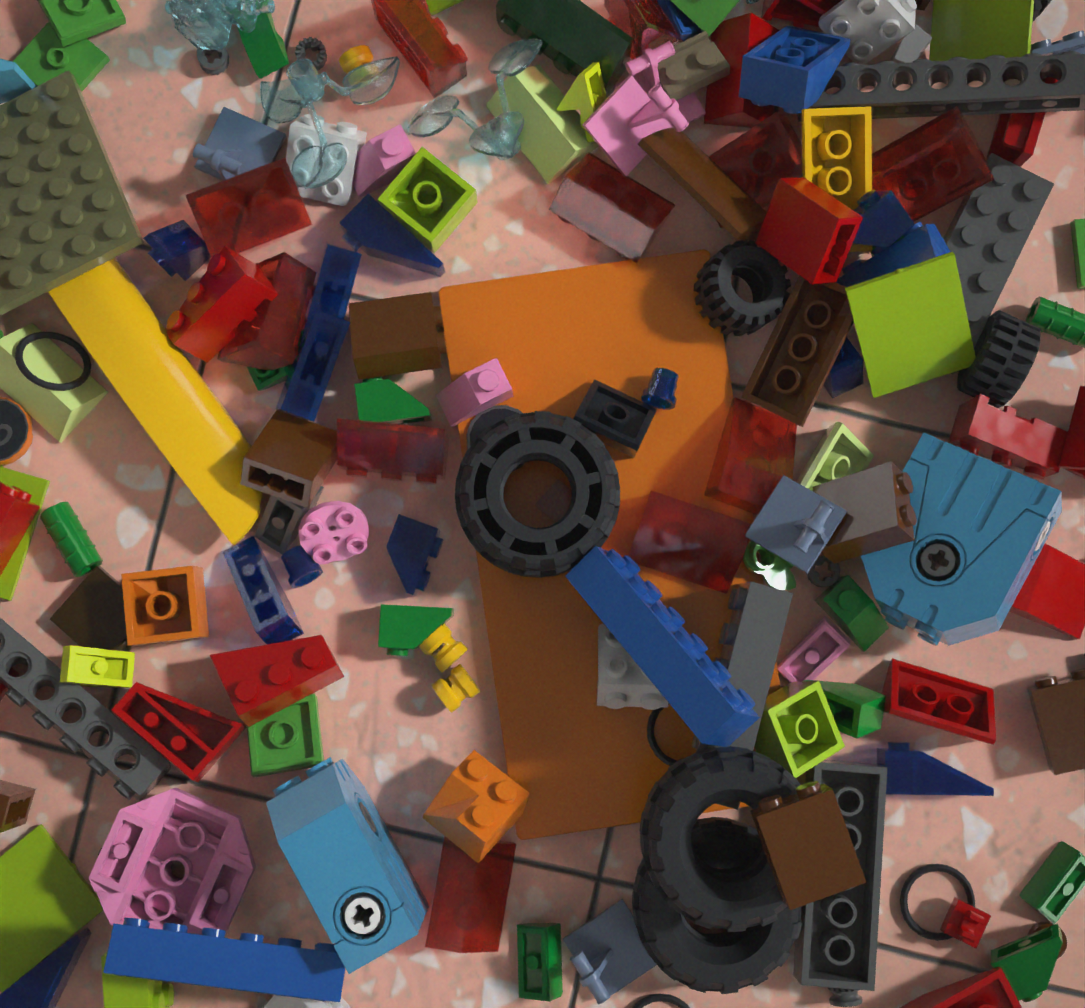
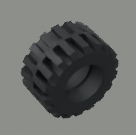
(762, 275)
(1002, 359)

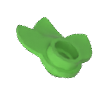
(771, 567)

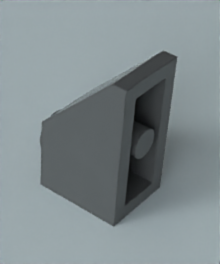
(281, 522)

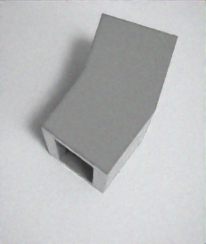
(911, 46)

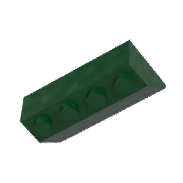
(570, 35)

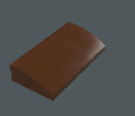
(705, 182)
(801, 350)

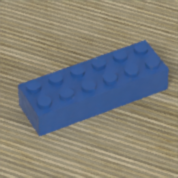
(663, 648)
(224, 962)

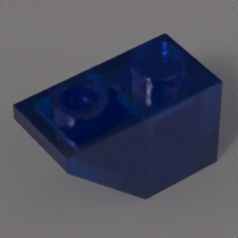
(882, 219)
(178, 249)
(411, 549)

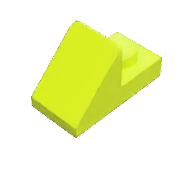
(585, 94)
(97, 667)

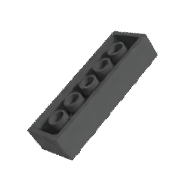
(991, 234)
(751, 650)
(842, 930)

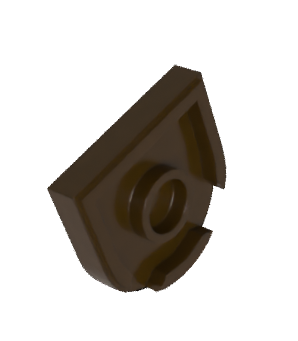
(94, 612)

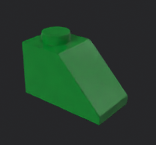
(388, 403)
(853, 612)
(409, 626)
(854, 707)
(1029, 961)

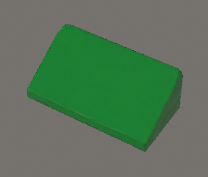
(1056, 882)
(539, 961)

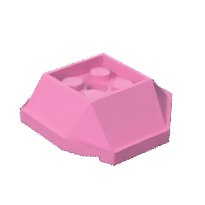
(136, 861)

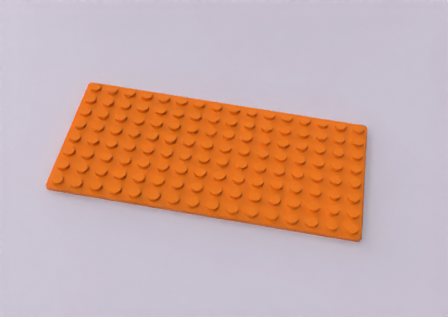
(552, 340)

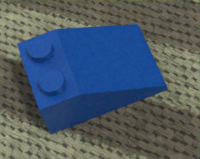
(791, 68)

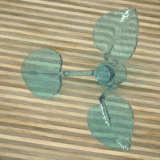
(286, 98)
(500, 134)

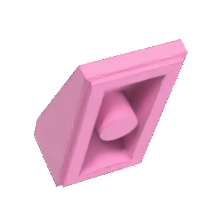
(814, 652)

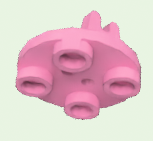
(318, 536)

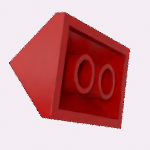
(734, 39)
(940, 701)

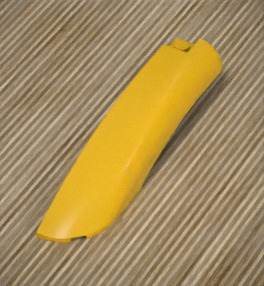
(162, 392)

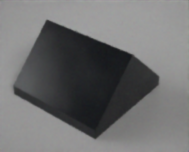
(615, 417)

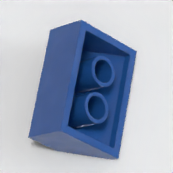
(918, 245)

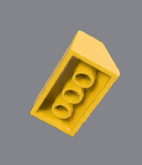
(839, 153)

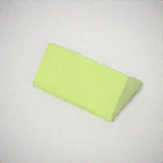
(549, 137)
(53, 409)
(834, 457)

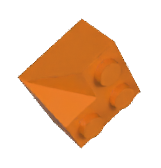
(165, 605)
(476, 806)

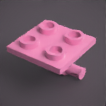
(645, 72)
(628, 118)

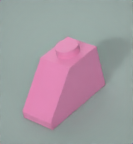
(381, 160)
(474, 392)

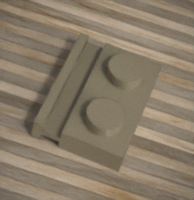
(692, 67)

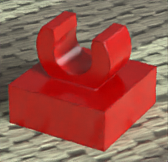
(965, 922)

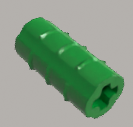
(1057, 320)
(71, 539)

